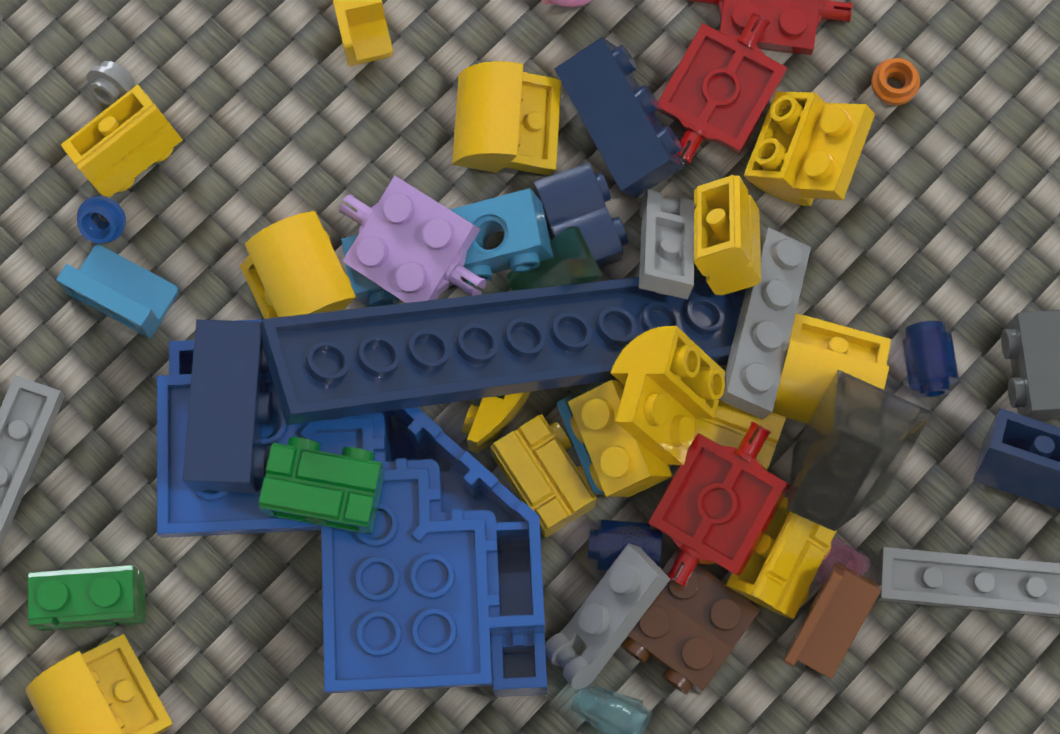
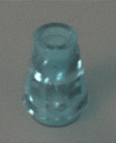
(611, 711)

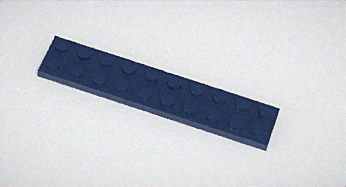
(477, 345)

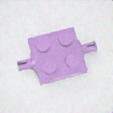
(411, 244)

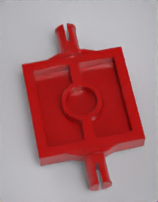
(791, 21)
(721, 88)
(719, 504)

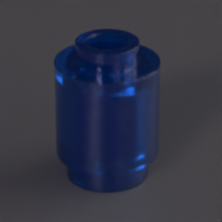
(930, 358)
(614, 535)

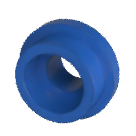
(96, 229)

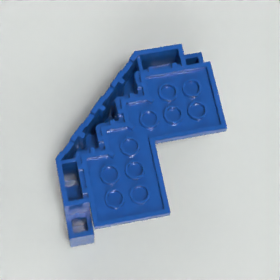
(432, 580)

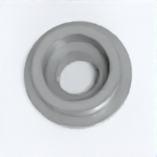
(109, 82)

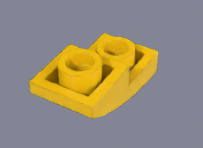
(490, 419)

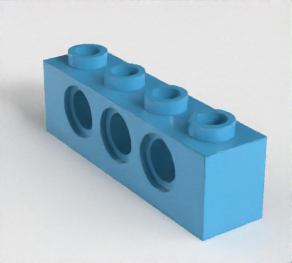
(522, 249)

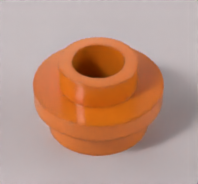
(898, 69)

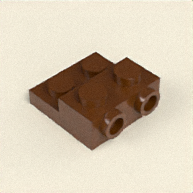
(691, 629)

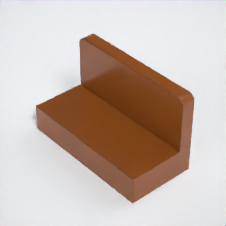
(833, 620)

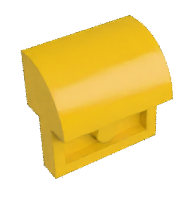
(506, 119)
(808, 147)
(295, 269)
(816, 354)
(665, 390)
(98, 694)

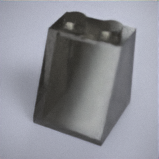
(851, 450)

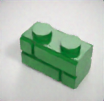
(322, 485)
(86, 598)

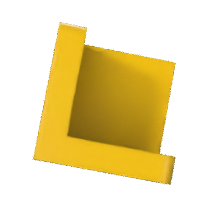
(363, 30)

